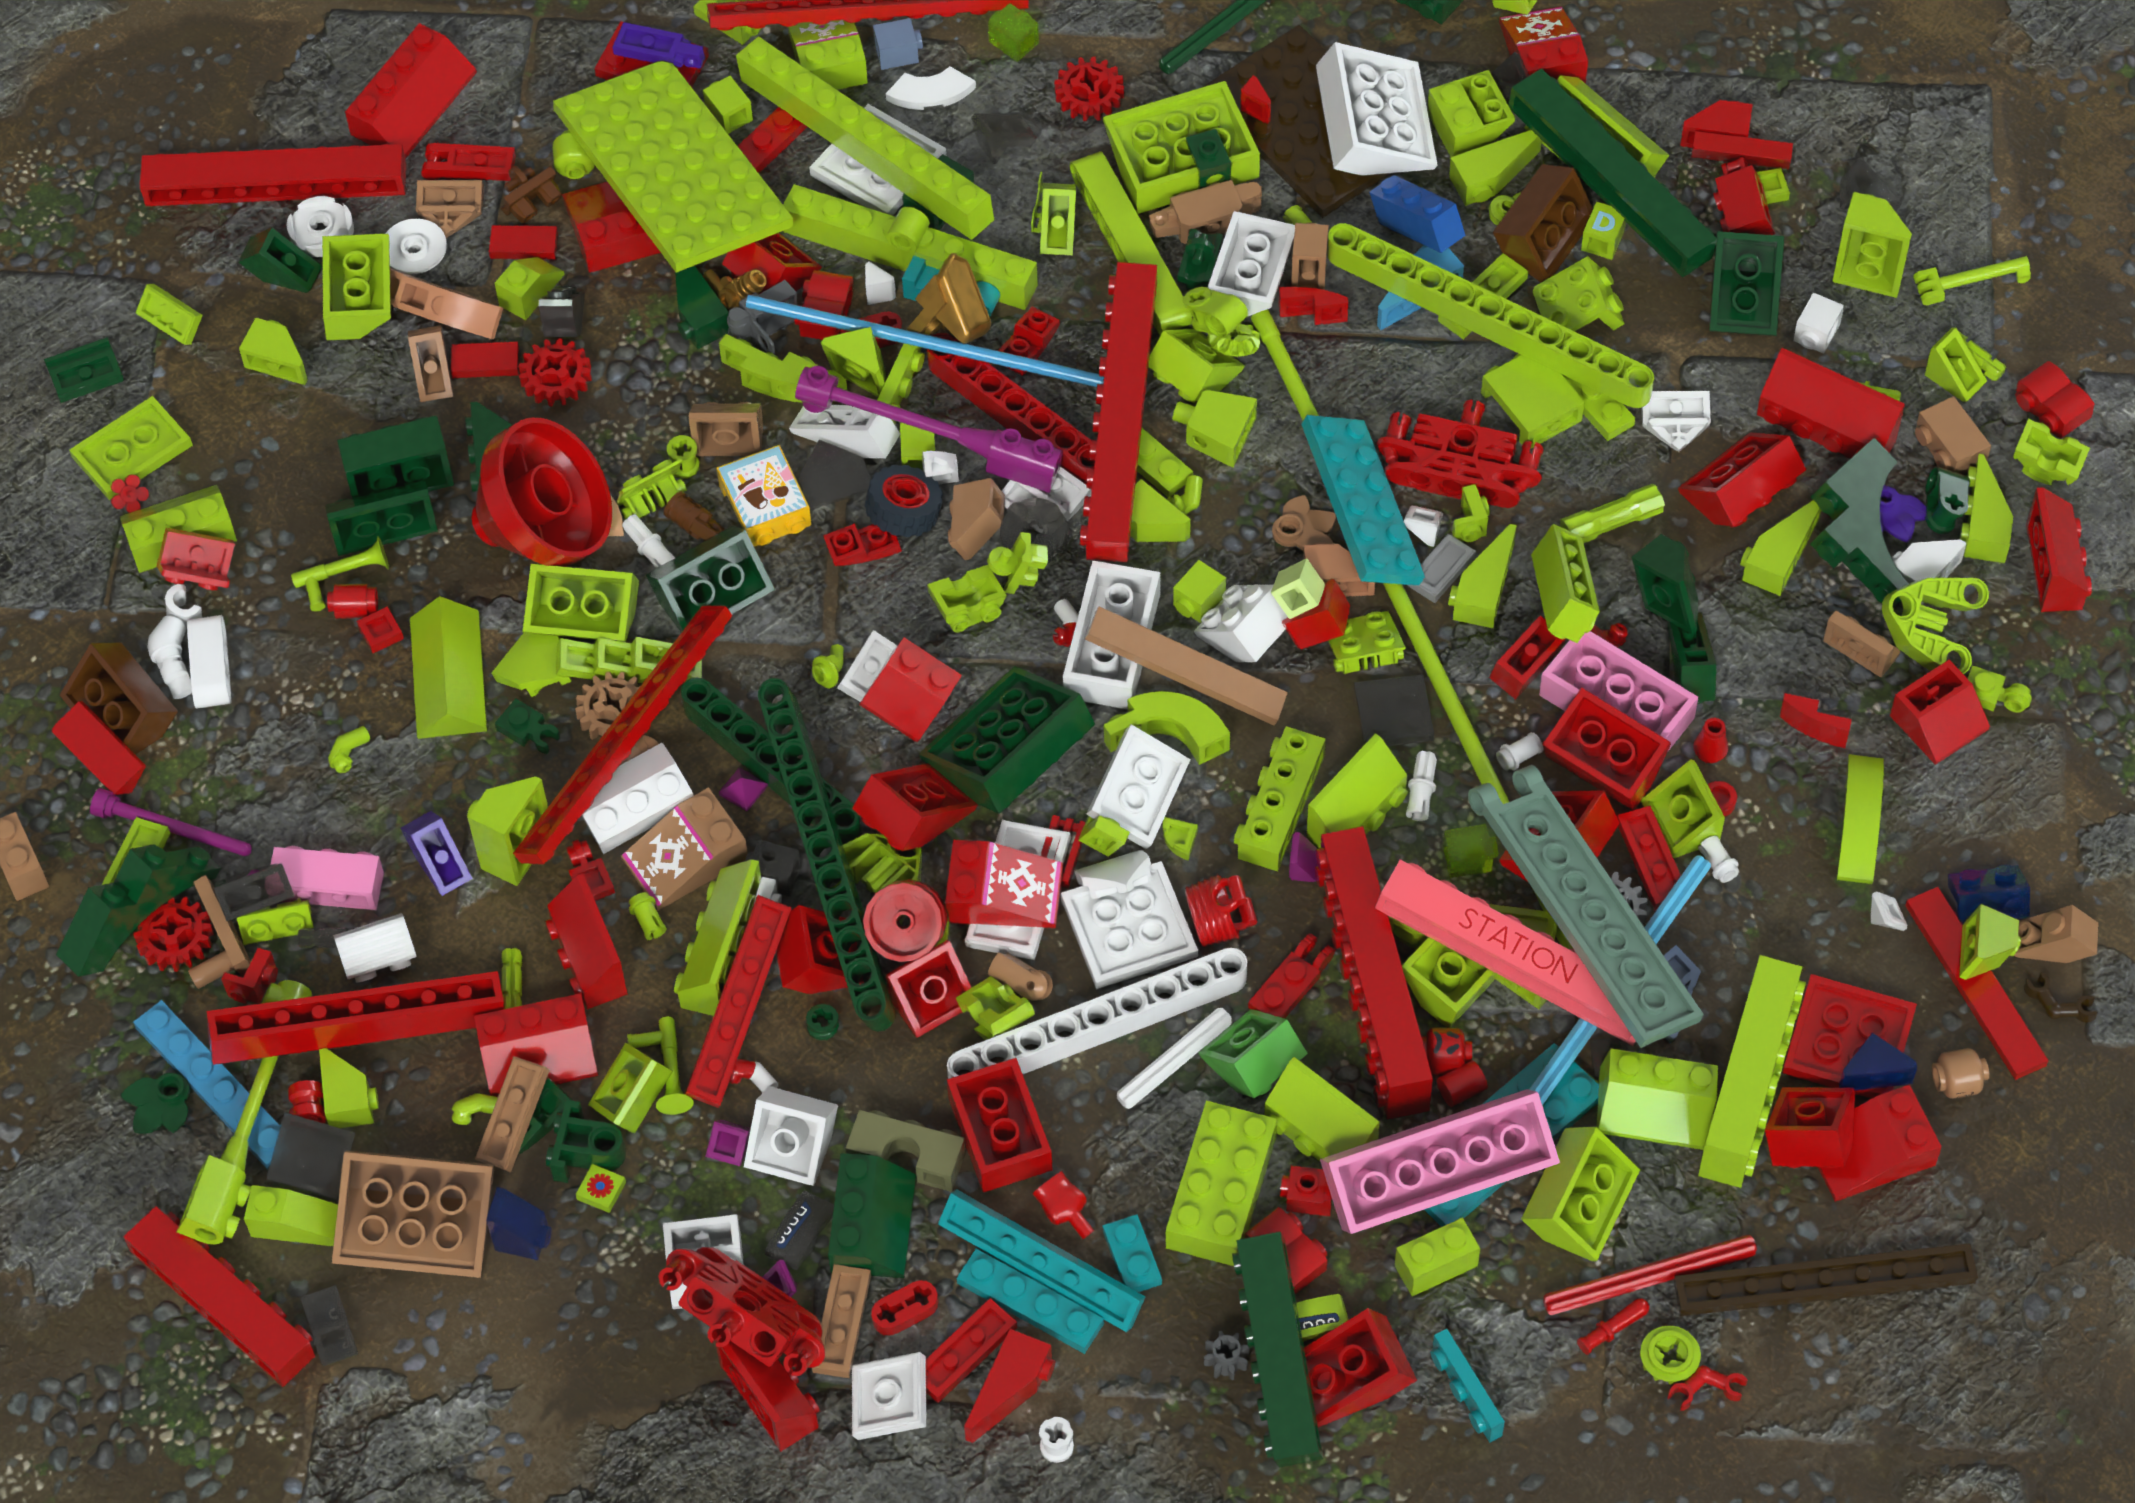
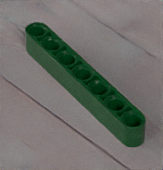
(756, 752)

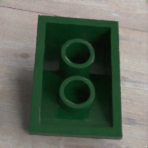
(1746, 283)

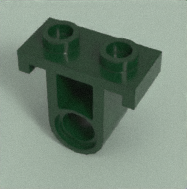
(579, 1143)

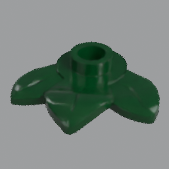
(155, 1106)

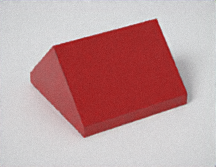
(927, 989)

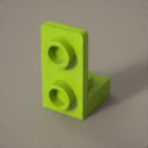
(1103, 835)

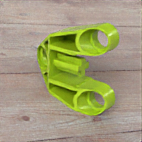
(1922, 646)
(879, 864)

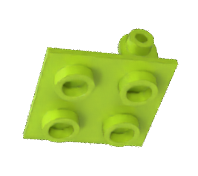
(636, 487)
(1365, 638)

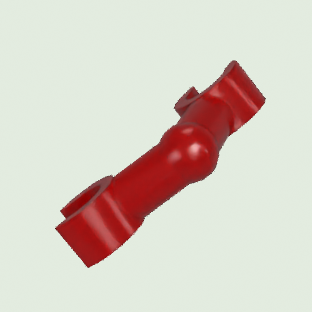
(1706, 1375)

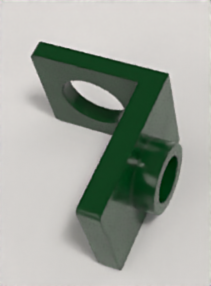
(1209, 156)

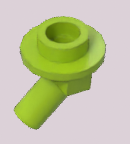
(826, 669)

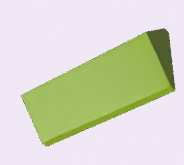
(447, 670)

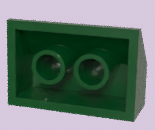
(388, 513)
(711, 574)
(872, 1215)

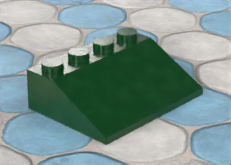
(1009, 738)

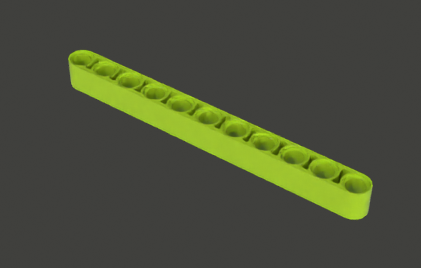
(1412, 277)

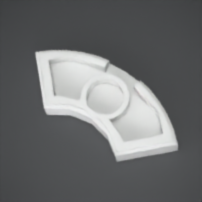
(935, 90)

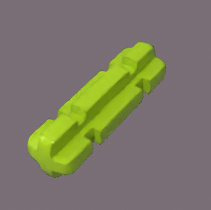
(1993, 368)
(511, 977)

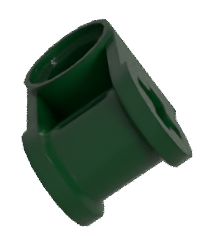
(1945, 499)

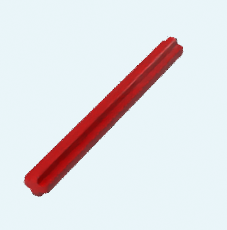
(1649, 1274)

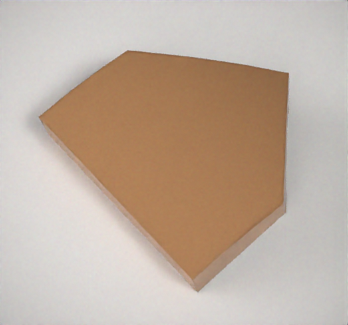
(449, 202)

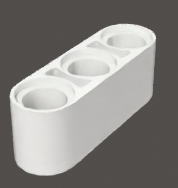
(209, 661)

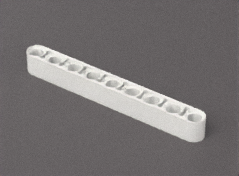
(1111, 1009)

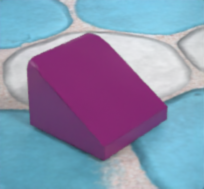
(1302, 859)
(728, 1142)

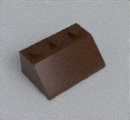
(1545, 221)
(120, 695)

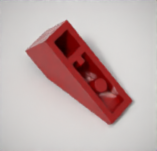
(1011, 1381)

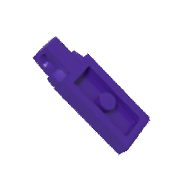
(657, 45)

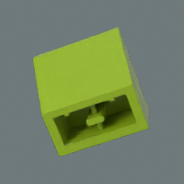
(1469, 112)

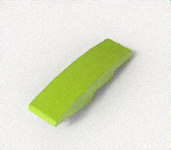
(612, 656)

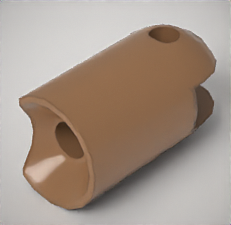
(1021, 977)

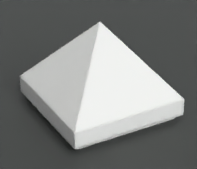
(1886, 912)

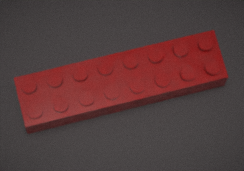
(1374, 974)

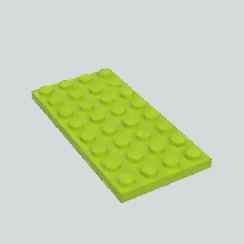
(672, 165)

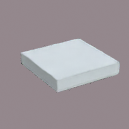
(889, 1396)

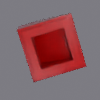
(1255, 100)

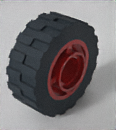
(903, 500)

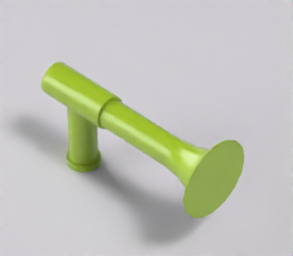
(312, 575)
(674, 1100)

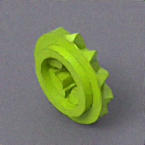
(1245, 342)
(1665, 1339)

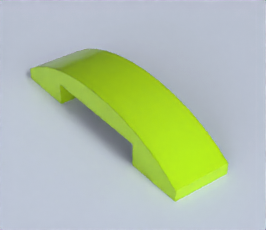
(1861, 819)

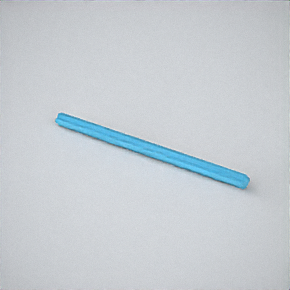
(1656, 928)

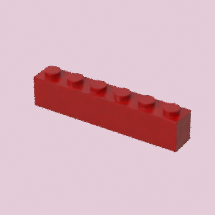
(220, 1296)

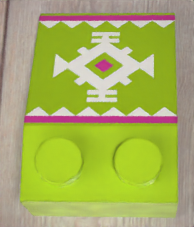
(830, 52)

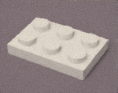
(1139, 785)

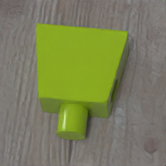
(1218, 424)

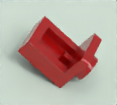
(255, 981)

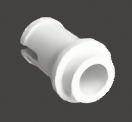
(1512, 755)
(1723, 866)

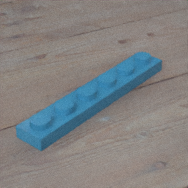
(209, 1081)

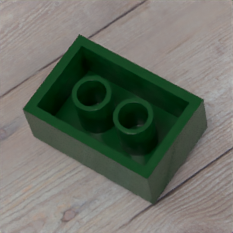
(396, 457)

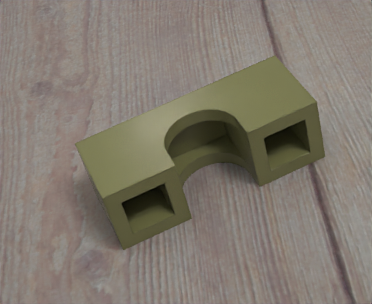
(938, 1152)

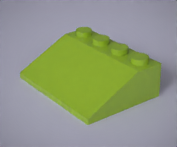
(1154, 150)

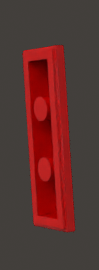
(1729, 148)
(99, 749)

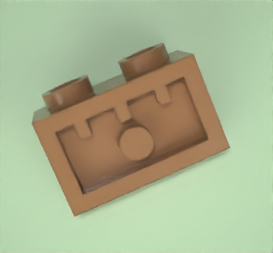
(1860, 644)

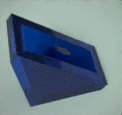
(1878, 1066)

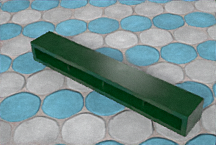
(1612, 172)

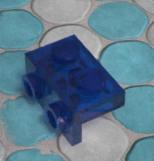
(1997, 888)

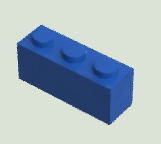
(1417, 213)

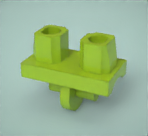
(1019, 563)

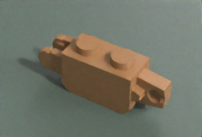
(1206, 209)

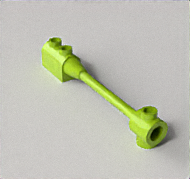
(221, 1181)

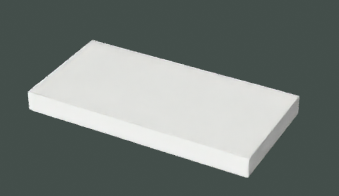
(1018, 940)

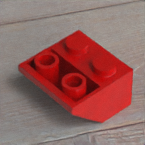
(1940, 712)

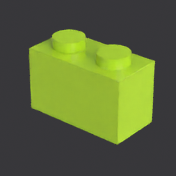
(1437, 1257)

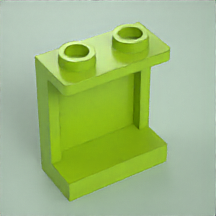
(1533, 398)

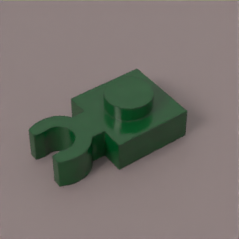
(525, 724)

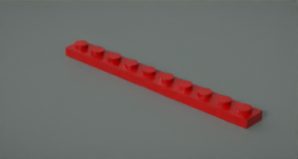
(791, 12)
(622, 735)

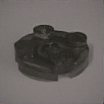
(1038, 512)

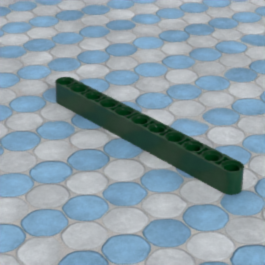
(833, 865)

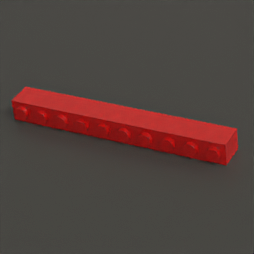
(1121, 412)

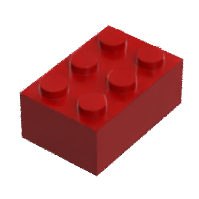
(999, 1125)

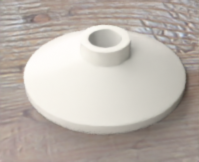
(419, 237)

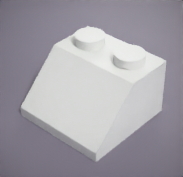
(790, 1135)

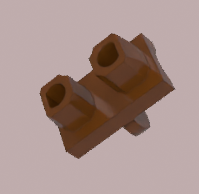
(519, 201)

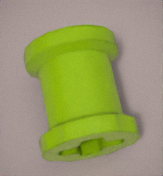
(676, 451)

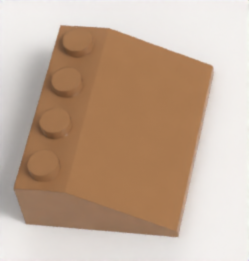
(412, 1213)

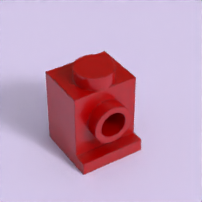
(1311, 1200)

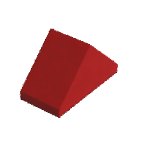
(1321, 622)

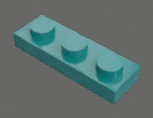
(1467, 1386)

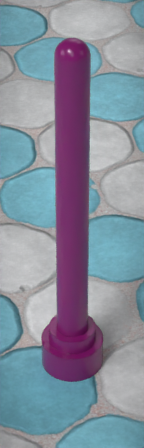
(107, 804)

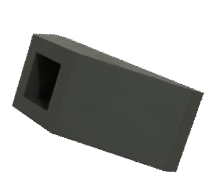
(562, 312)

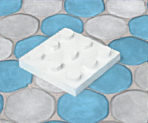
(857, 181)
(1130, 930)

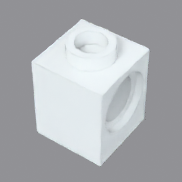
(1818, 323)

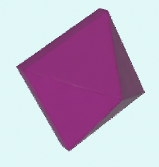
(743, 789)
(781, 1278)

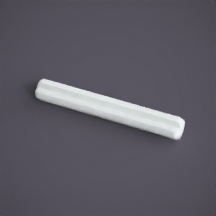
(1174, 1058)

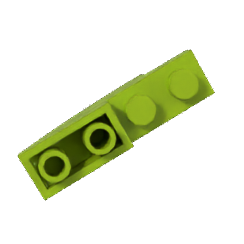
(765, 371)

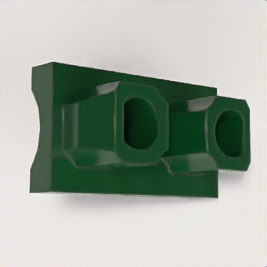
(1199, 259)

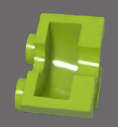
(2047, 457)
(969, 599)
(994, 1007)

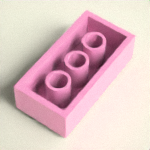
(1621, 683)

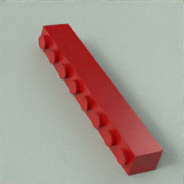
(273, 175)
(351, 1017)

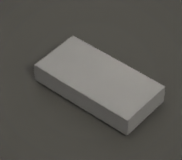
(1443, 567)

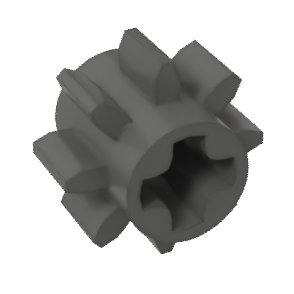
(1231, 1346)

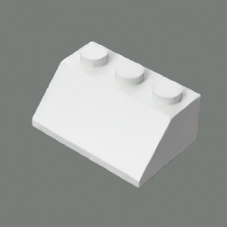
(1252, 260)
(636, 798)

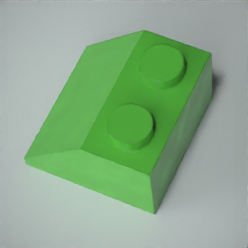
(1253, 1052)

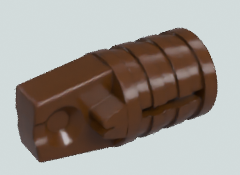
(692, 517)

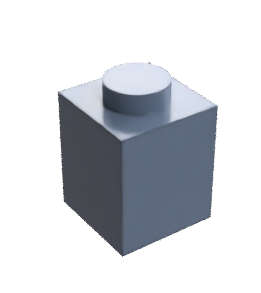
(897, 43)

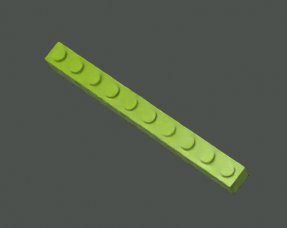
(865, 138)

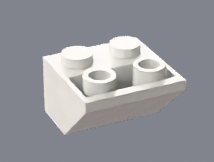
(1243, 622)
(714, 1232)

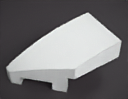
(941, 466)

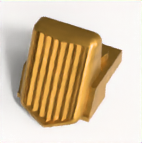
(952, 303)

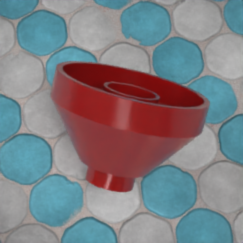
(542, 494)

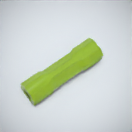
(1633, 507)

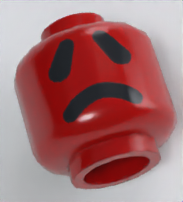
(1446, 1049)

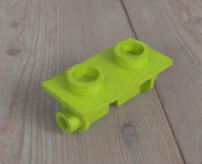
(275, 922)

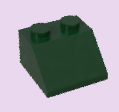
(1667, 582)

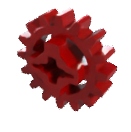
(1089, 88)
(555, 372)
(174, 934)

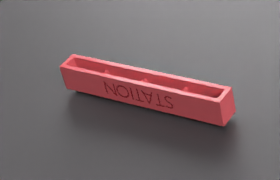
(1498, 944)

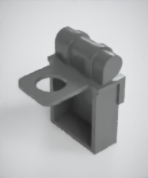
(759, 325)

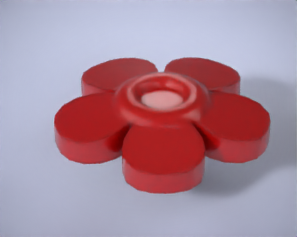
(128, 493)

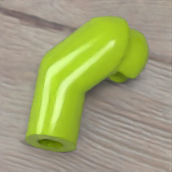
(340, 752)

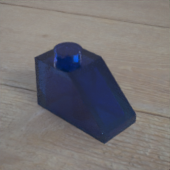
(517, 1226)

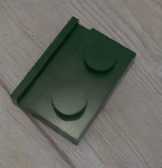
(84, 370)

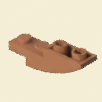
(444, 305)

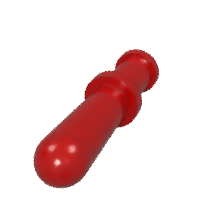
(1606, 1330)

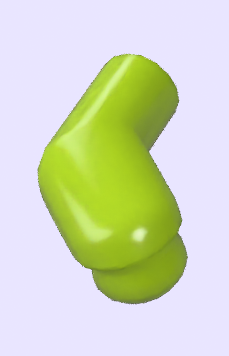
(1191, 498)
(474, 1103)

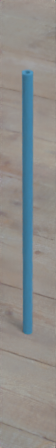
(925, 341)

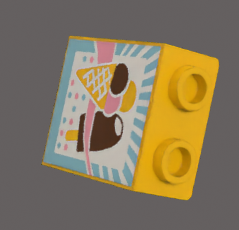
(765, 495)

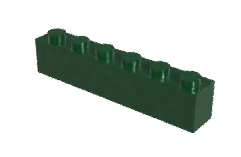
(1278, 1349)

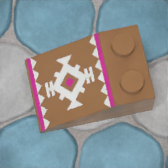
(685, 849)

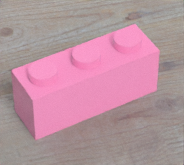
(332, 876)

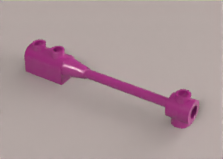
(1006, 451)

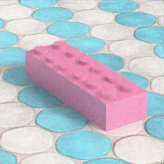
(1439, 1161)

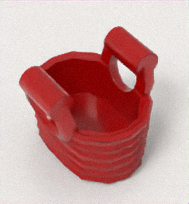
(1212, 908)

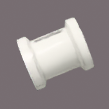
(1048, 1432)

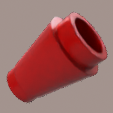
(1711, 742)

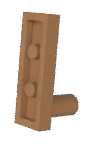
(235, 955)

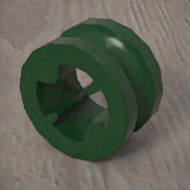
(815, 1029)

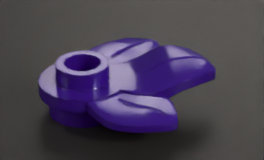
(1900, 513)

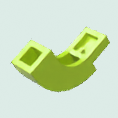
(1174, 716)

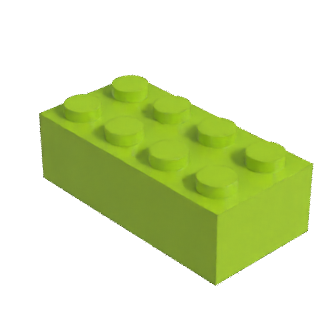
(1221, 1182)

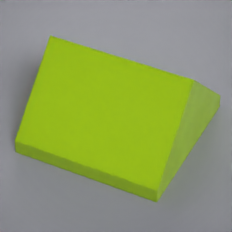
(857, 359)
(1685, 810)
(630, 1088)

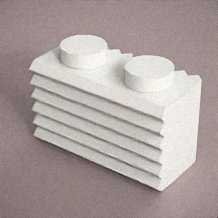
(375, 947)

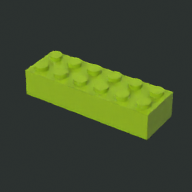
(1753, 1072)

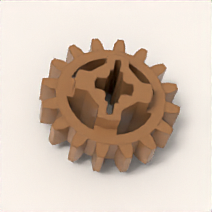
(611, 691)

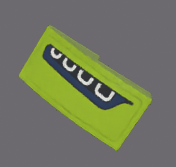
(1321, 1315)

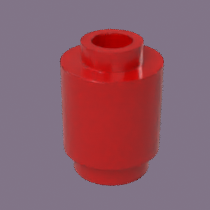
(352, 600)

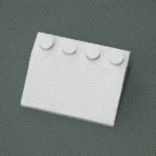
(1374, 112)

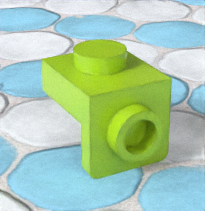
(1476, 516)

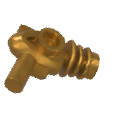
(733, 291)

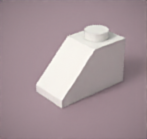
(1929, 559)

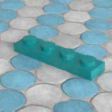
(1030, 1301)

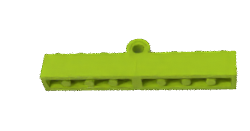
(899, 238)

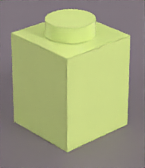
(1298, 588)

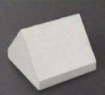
(879, 285)

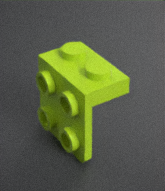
(1580, 296)

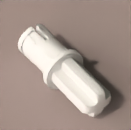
(648, 543)
(1421, 786)

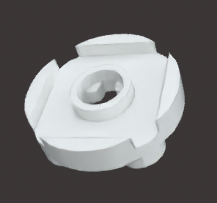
(314, 211)

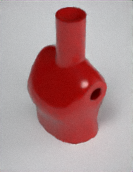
(1063, 1203)

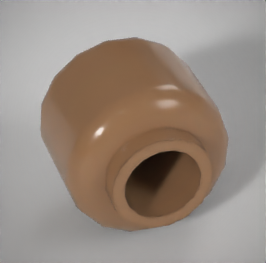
(1960, 1073)

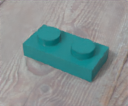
(1132, 1254)

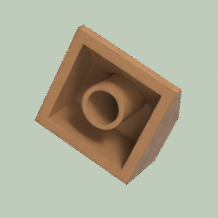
(727, 428)

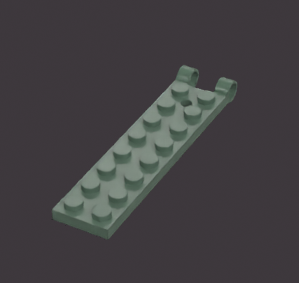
(1588, 908)

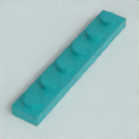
(1041, 1260)

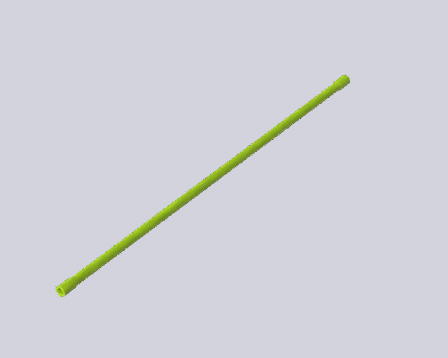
(1271, 338)

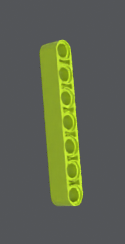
(1128, 235)

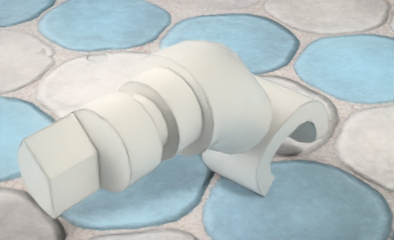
(166, 640)

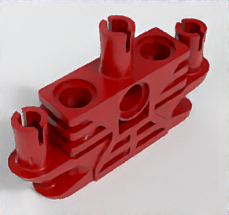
(1442, 466)
(744, 1309)

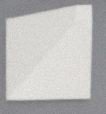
(1424, 523)

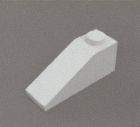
(849, 429)

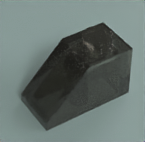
(253, 890)

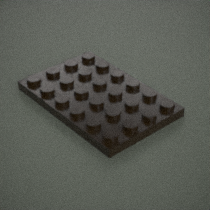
(1297, 135)

